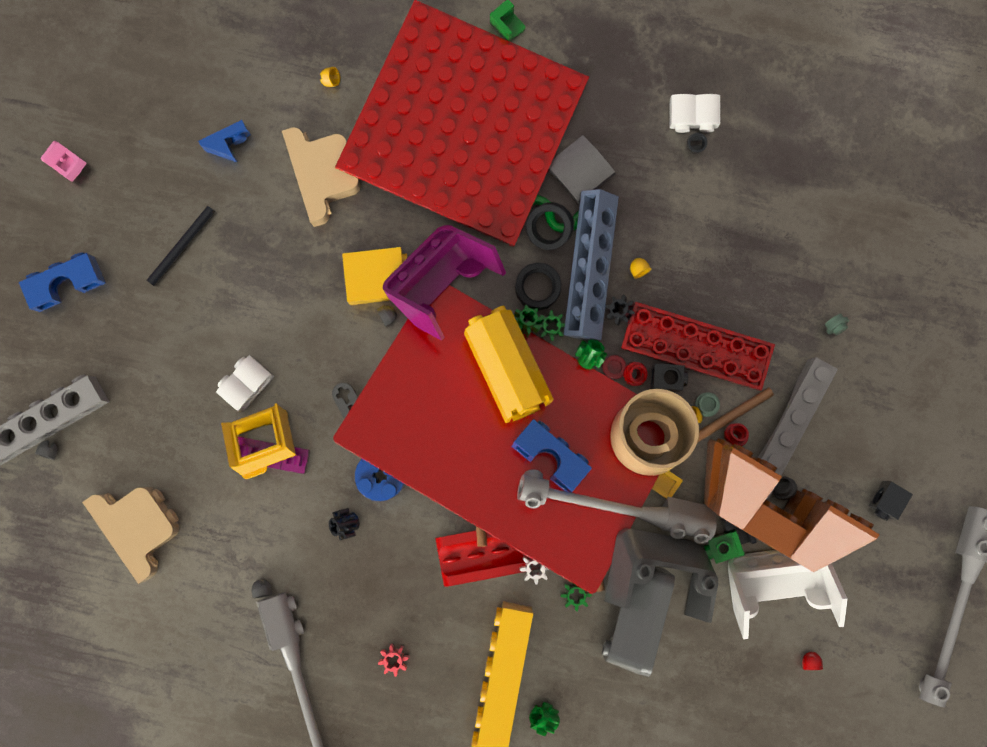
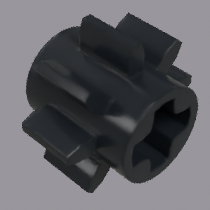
(614, 310)
(344, 524)

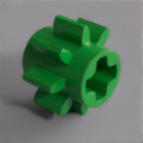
(550, 319)
(532, 324)
(591, 354)
(581, 599)
(544, 719)

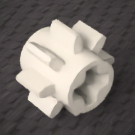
(534, 575)

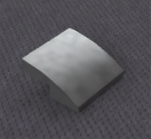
(580, 168)

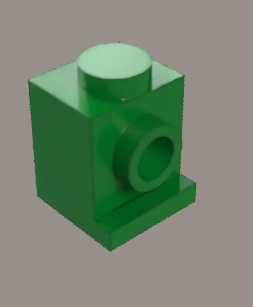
(729, 538)

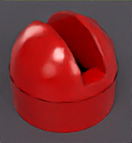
(812, 661)

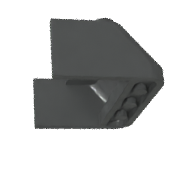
(635, 561)
(641, 626)

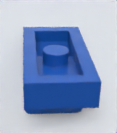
(220, 142)

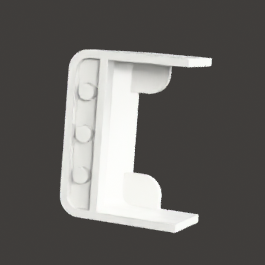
(776, 576)

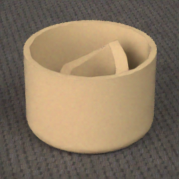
(675, 419)

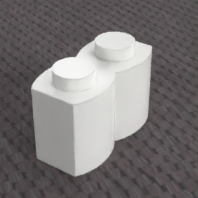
(695, 112)
(244, 383)

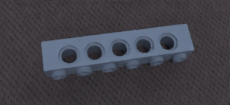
(591, 265)

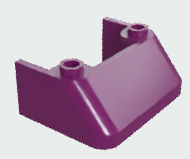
(432, 270)

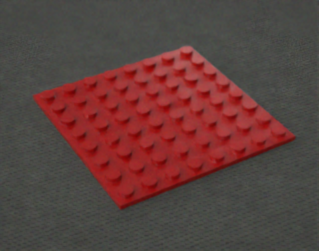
(462, 123)

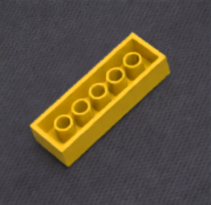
(504, 676)

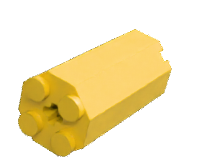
(507, 364)

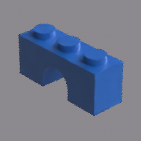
(42, 288)
(570, 466)

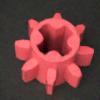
(396, 666)

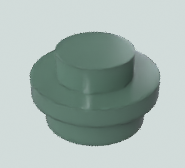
(837, 324)
(707, 404)

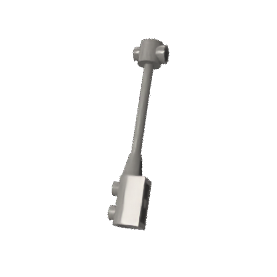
(675, 515)
(973, 547)
(284, 634)

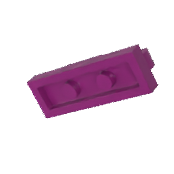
(293, 464)

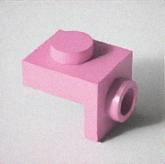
(63, 161)

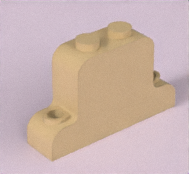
(316, 172)
(135, 527)

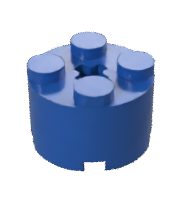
(369, 485)

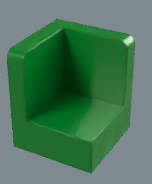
(506, 22)

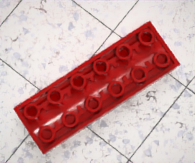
(698, 346)
(466, 563)

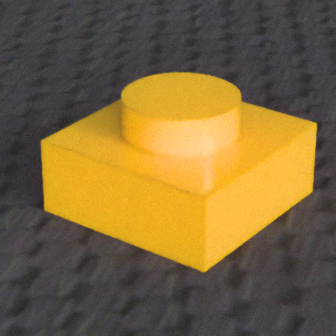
(667, 484)

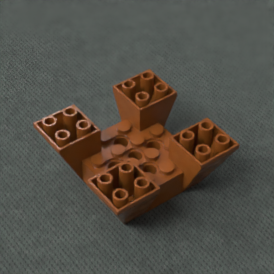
(807, 528)

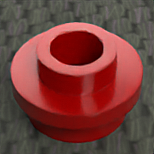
(641, 373)
(738, 429)

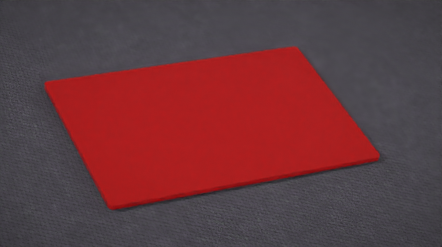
(442, 434)

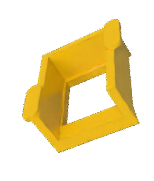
(257, 462)

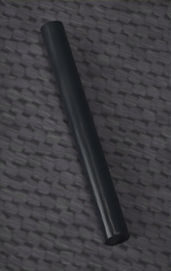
(180, 245)

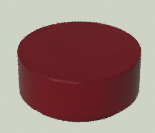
(614, 367)

